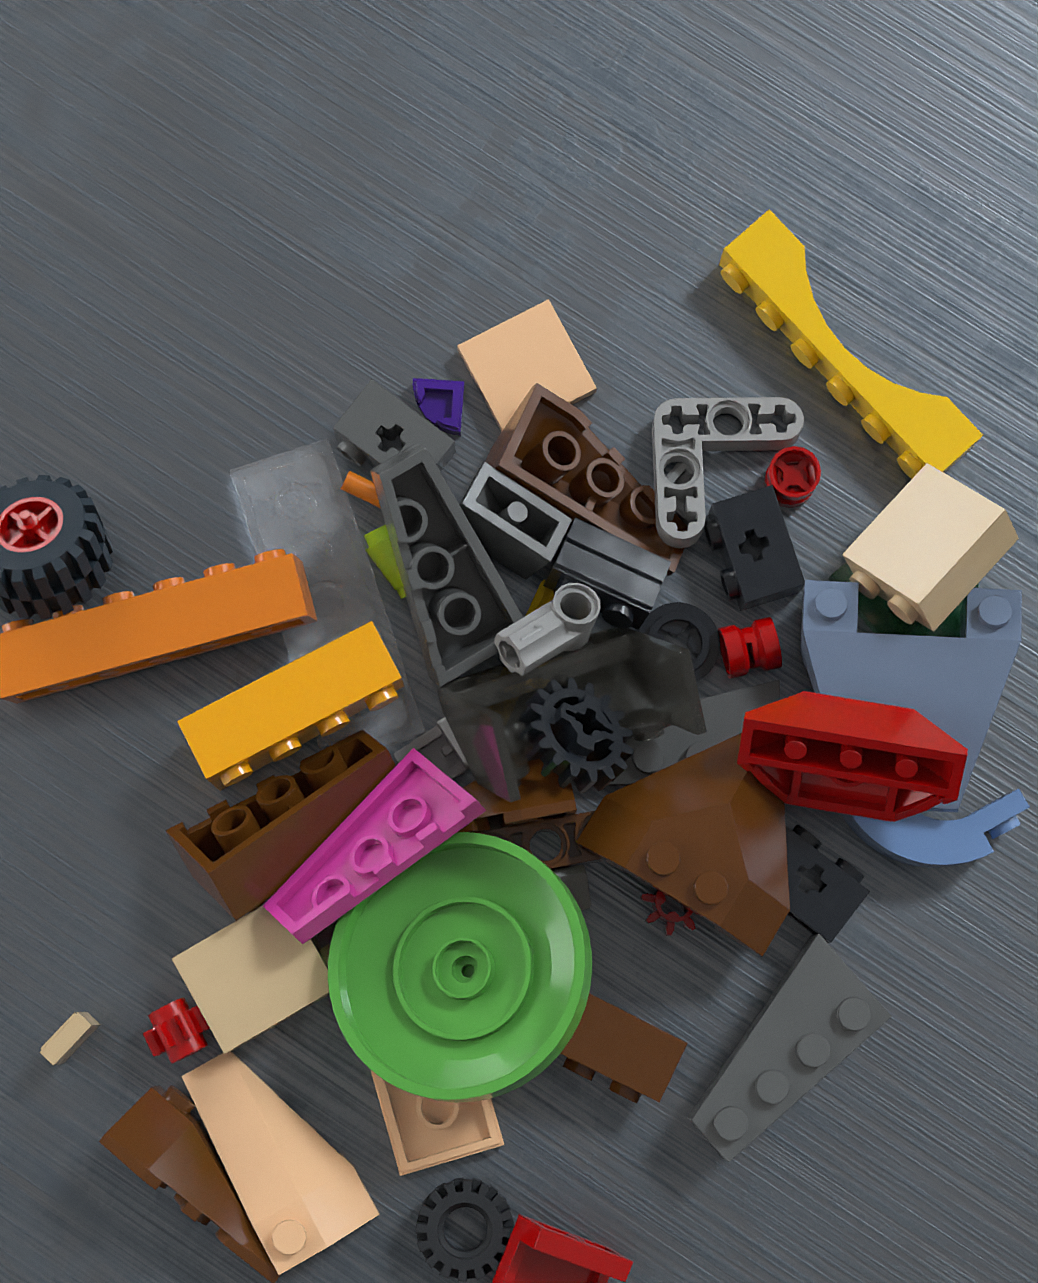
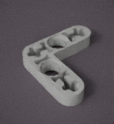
(689, 446)

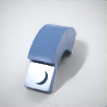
(936, 842)

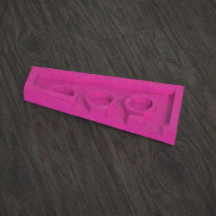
(380, 839)

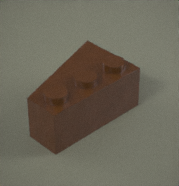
(624, 1049)

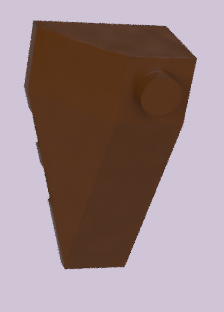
(567, 466)
(172, 1149)

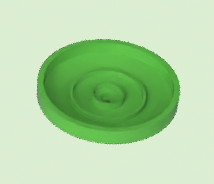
(462, 971)

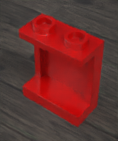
(552, 1255)

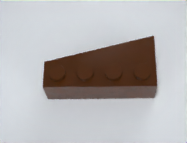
(262, 841)

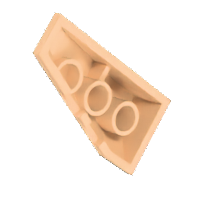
(284, 1172)

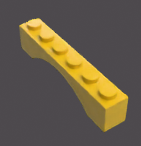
(772, 271)

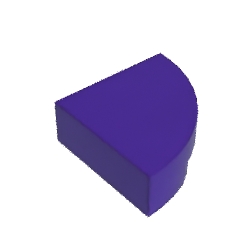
(440, 403)

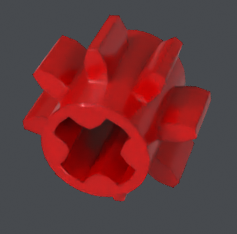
(670, 918)
(176, 1030)

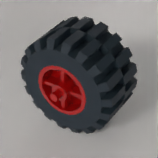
(49, 547)

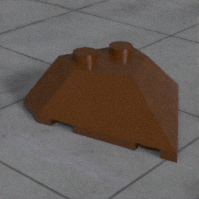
(703, 839)

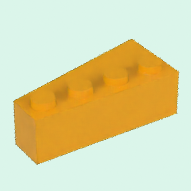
(292, 706)

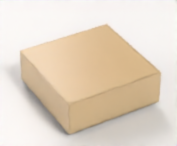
(69, 1038)

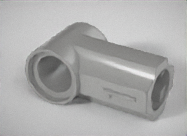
(549, 630)

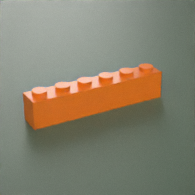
(155, 626)

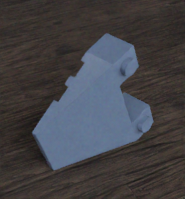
(942, 678)

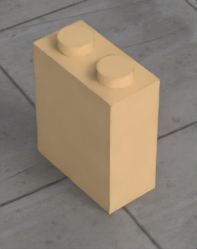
(930, 547)
(253, 977)

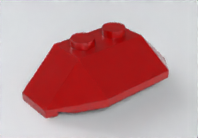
(851, 756)

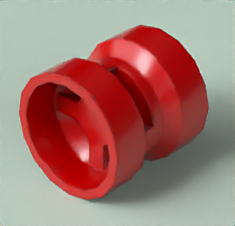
(799, 469)
(750, 647)

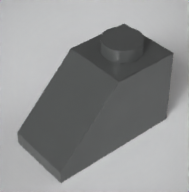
(513, 522)

